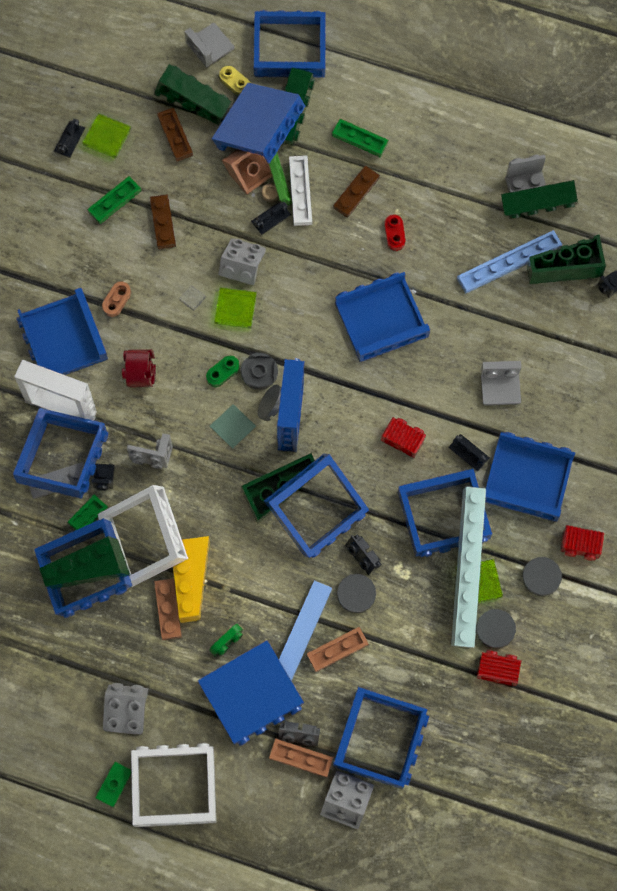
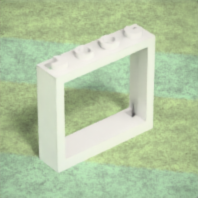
(54, 391)
(167, 525)
(180, 819)

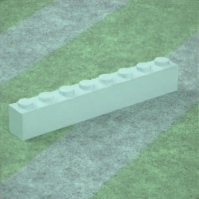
(468, 567)

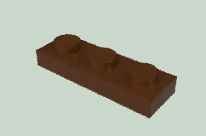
(175, 134)
(356, 191)
(162, 221)

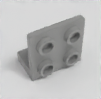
(208, 44)
(525, 173)
(501, 383)
(156, 458)
(347, 800)

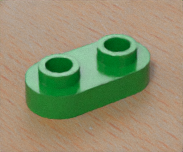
(225, 372)
(232, 635)

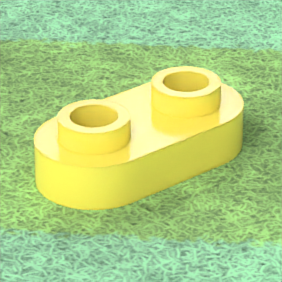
(233, 80)

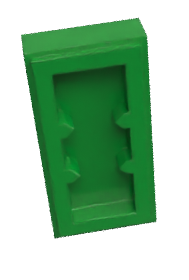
(87, 513)
(114, 784)

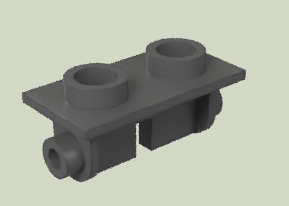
(308, 735)

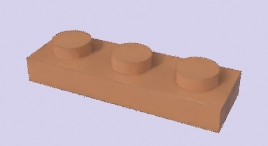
(167, 609)
(337, 649)
(301, 758)

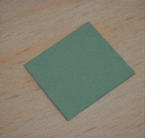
(232, 426)

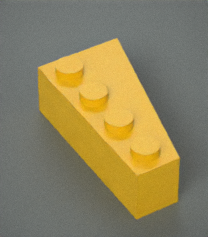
(190, 578)

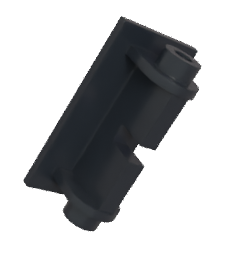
(69, 138)
(271, 217)
(468, 452)
(357, 547)

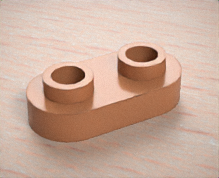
(116, 300)

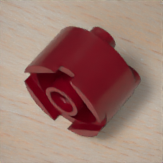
(139, 368)

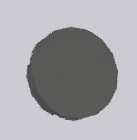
(259, 371)
(270, 403)
(542, 576)
(356, 593)
(495, 628)

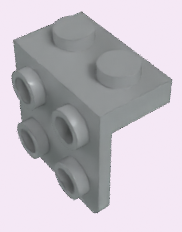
(241, 261)
(124, 708)

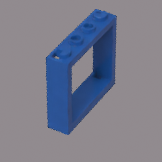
(283, 69)
(290, 405)
(33, 441)
(298, 481)
(431, 485)
(43, 556)
(416, 738)

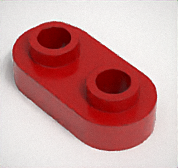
(395, 231)

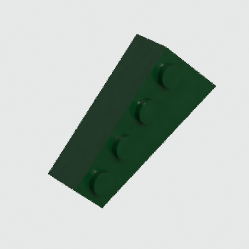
(299, 83)
(192, 94)
(539, 198)
(568, 263)
(264, 486)
(87, 565)

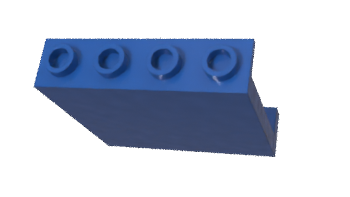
(259, 120)
(381, 316)
(63, 335)
(529, 476)
(251, 693)

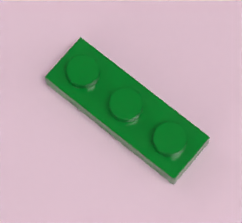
(360, 138)
(114, 200)

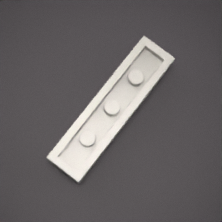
(300, 190)

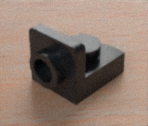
(608, 284)
(103, 477)

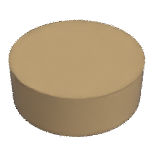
(270, 193)

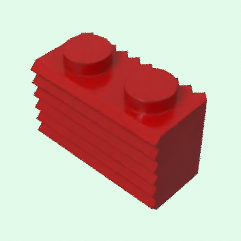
(403, 437)
(582, 542)
(499, 668)

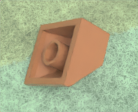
(247, 169)

